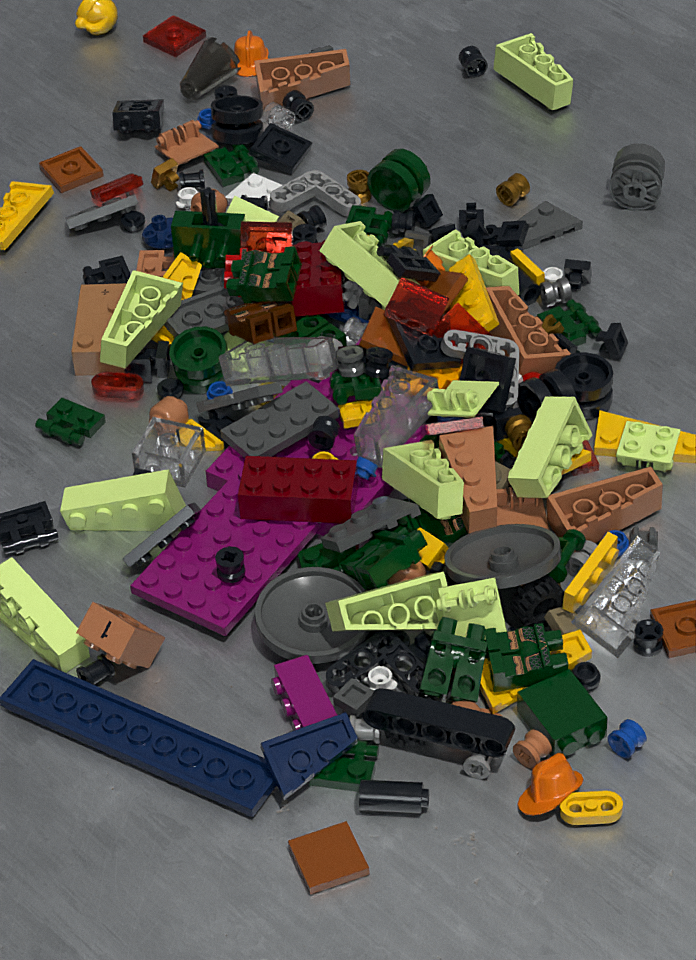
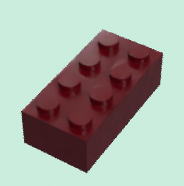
(319, 283)
(298, 489)

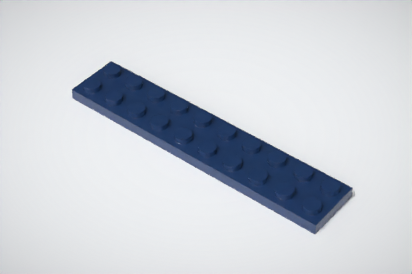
(141, 737)

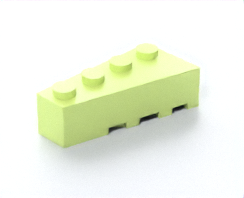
(123, 503)

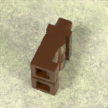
(260, 321)

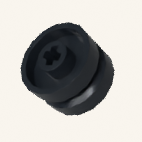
(236, 119)
(591, 381)
(534, 390)

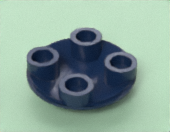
(158, 233)

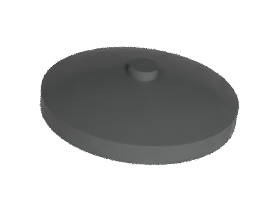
(504, 552)
(295, 618)

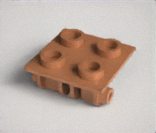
(184, 142)
(519, 509)

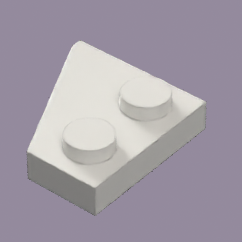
(255, 187)

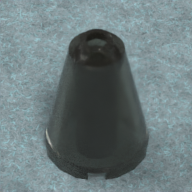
(209, 69)

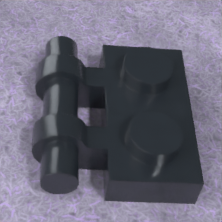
(408, 263)
(111, 270)
(23, 522)

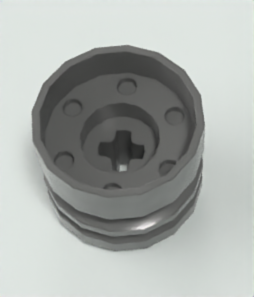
(637, 176)

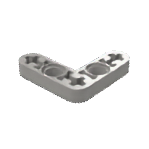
(313, 184)
(492, 344)

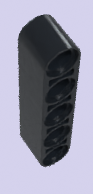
(439, 722)

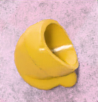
(96, 16)

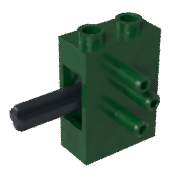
(207, 234)

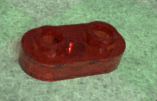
(117, 385)

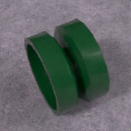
(398, 180)
(196, 358)

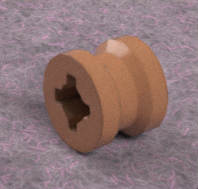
(532, 748)

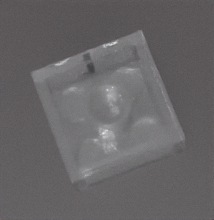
(170, 447)

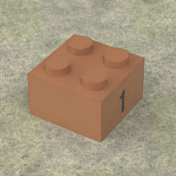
(119, 636)

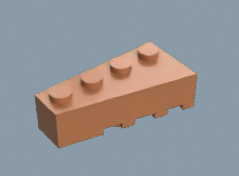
(307, 73)
(536, 348)
(474, 461)
(605, 504)

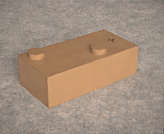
(94, 313)

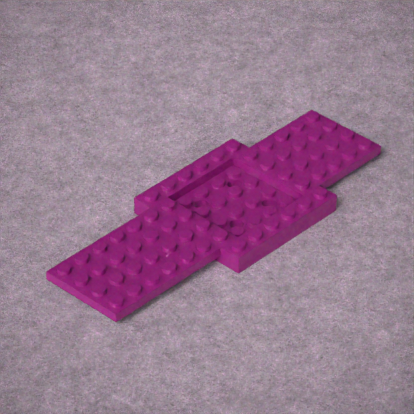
(186, 571)

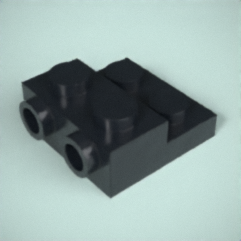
(138, 115)
(490, 367)

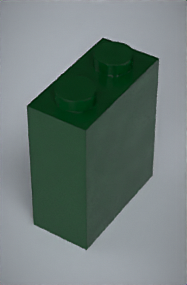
(562, 713)

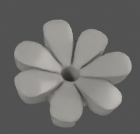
(352, 293)

